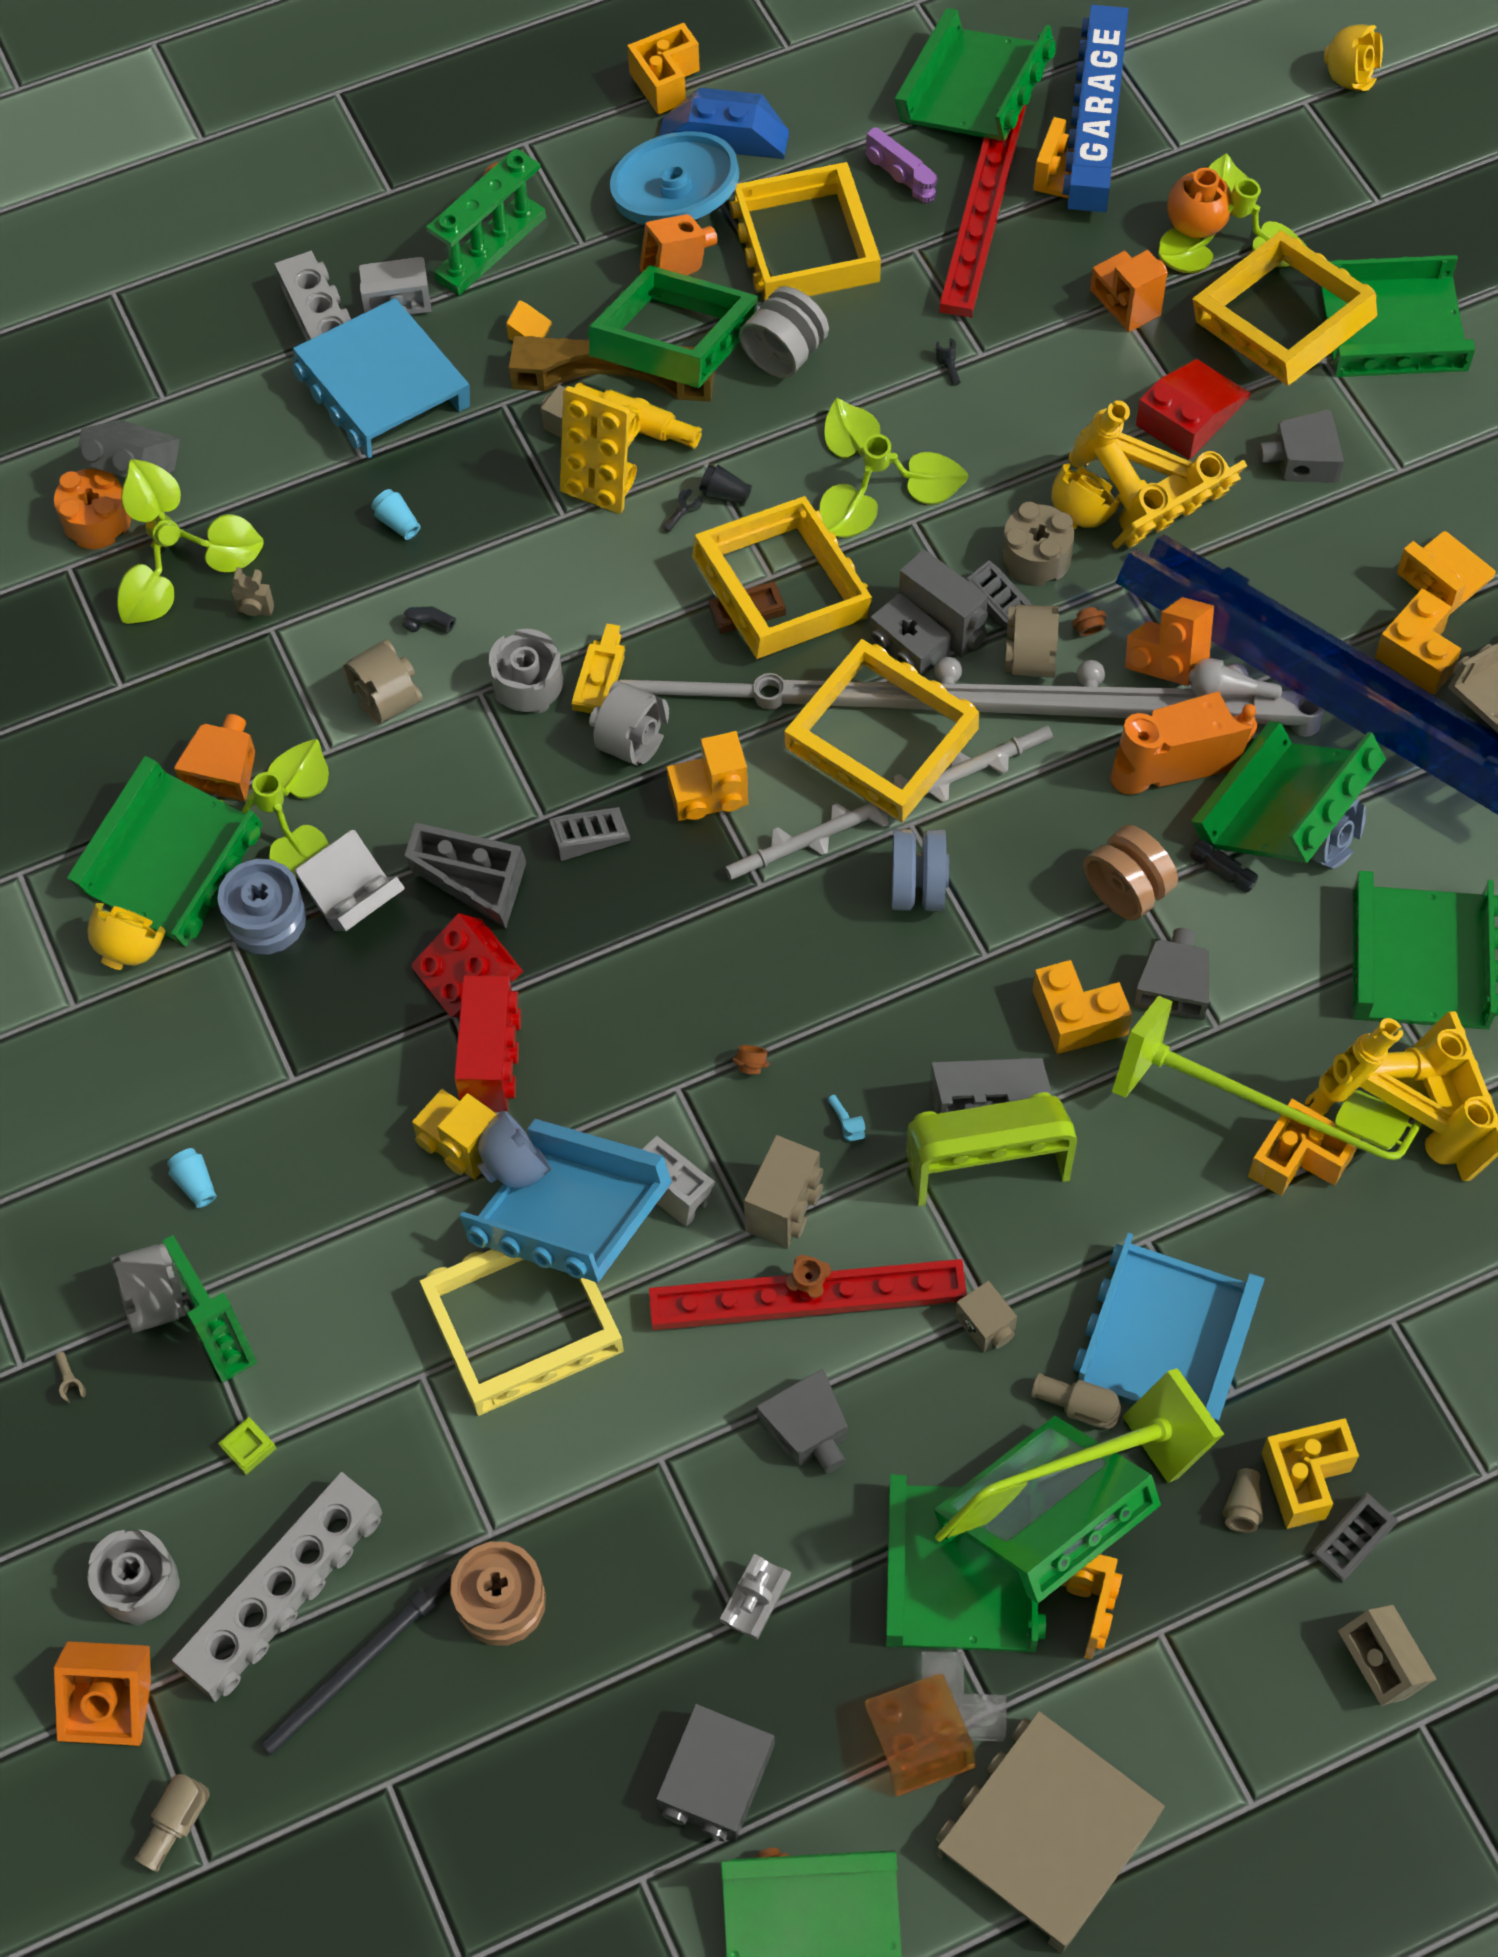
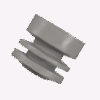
(784, 332)

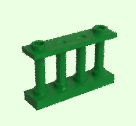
(499, 235)

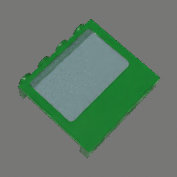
(1059, 1517)

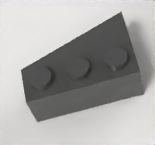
(469, 868)
(985, 1082)

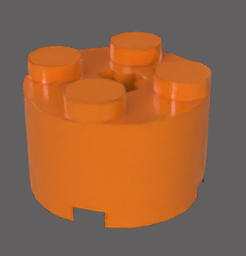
(91, 508)

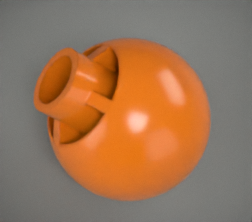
(1199, 203)

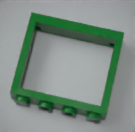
(664, 359)

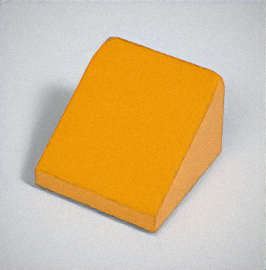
(527, 322)

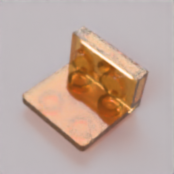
(921, 1734)

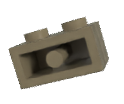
(1387, 1655)

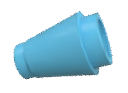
(395, 513)
(192, 1176)

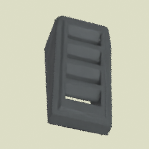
(988, 580)
(586, 820)
(1379, 1513)

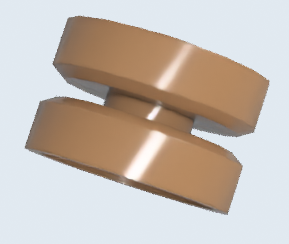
(1130, 872)
(493, 1569)

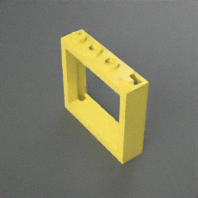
(533, 1374)

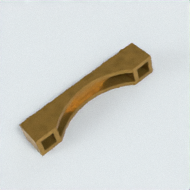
(547, 362)

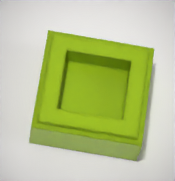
(247, 1445)

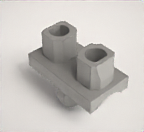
(755, 1597)

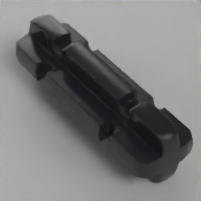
(1224, 865)

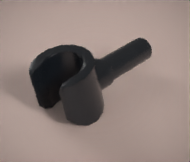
(948, 357)
(683, 508)

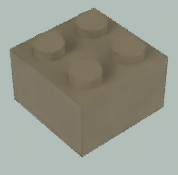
(783, 1192)

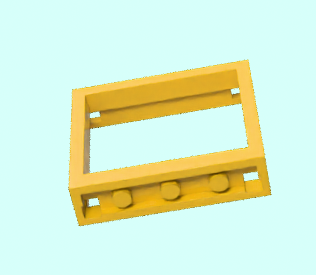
(801, 187)
(1260, 348)
(796, 514)
(855, 775)

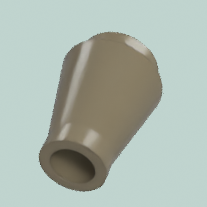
(1244, 1505)

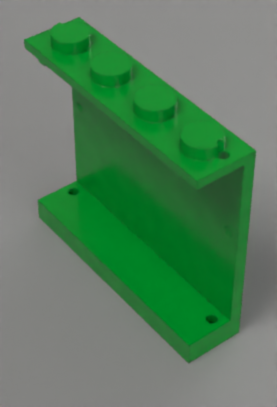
(972, 79)
(1415, 322)
(1285, 795)
(165, 851)
(1424, 954)
(950, 1590)
(812, 1905)

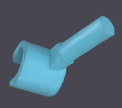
(852, 1128)

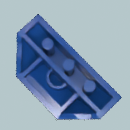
(737, 117)

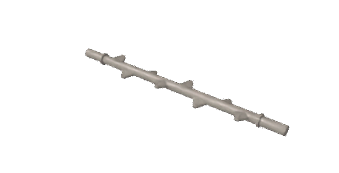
(842, 818)

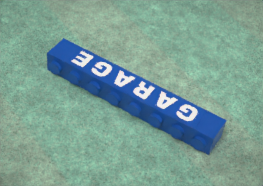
(1097, 108)

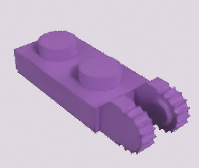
(901, 164)

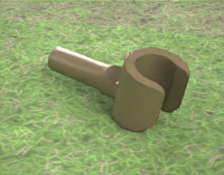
(68, 1378)

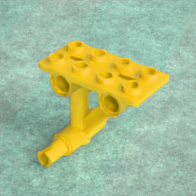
(597, 438)
(1150, 504)
(1435, 1067)

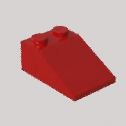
(1189, 407)

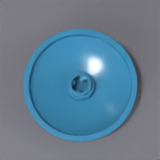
(674, 177)

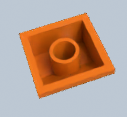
(102, 1693)

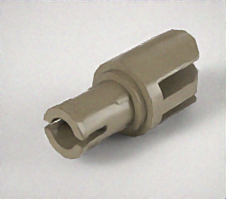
(1080, 1400)
(172, 1818)

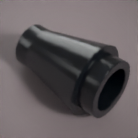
(724, 485)

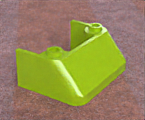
(989, 1136)

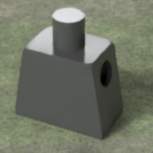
(1306, 449)
(1176, 973)
(807, 1422)

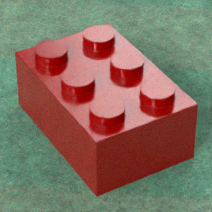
(488, 1041)

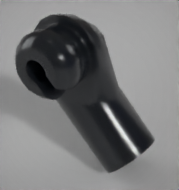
(429, 615)

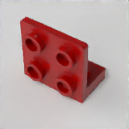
(459, 950)

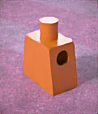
(676, 244)
(219, 759)

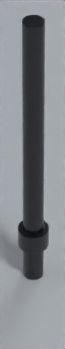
(419, 1604)

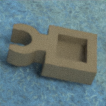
(250, 595)

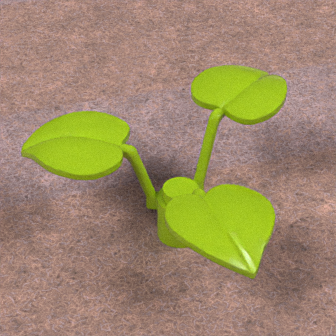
(1191, 254)
(855, 430)
(145, 497)
(304, 775)

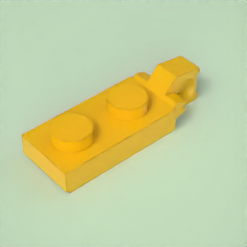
(599, 670)

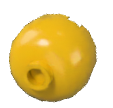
(1354, 56)
(1083, 497)
(122, 936)

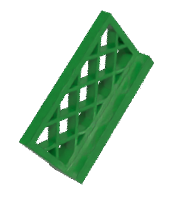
(213, 1320)

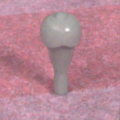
(1212, 676)

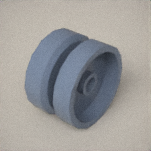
(919, 870)
(262, 906)

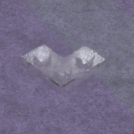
(981, 1713)

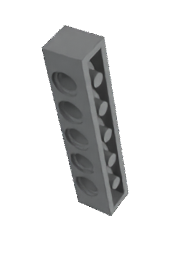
(309, 295)
(226, 1626)

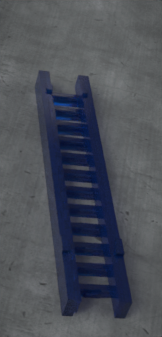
(1323, 668)

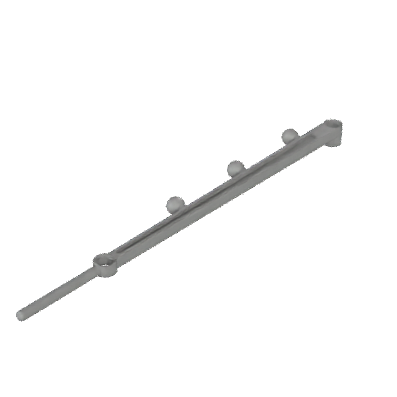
(1018, 699)

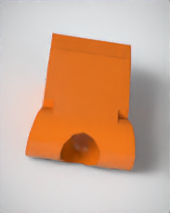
(1181, 743)

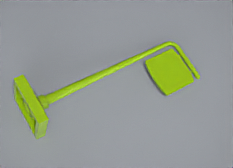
(1359, 1115)
(1165, 1421)

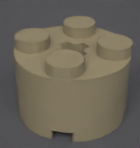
(1038, 544)
(1035, 640)
(382, 682)

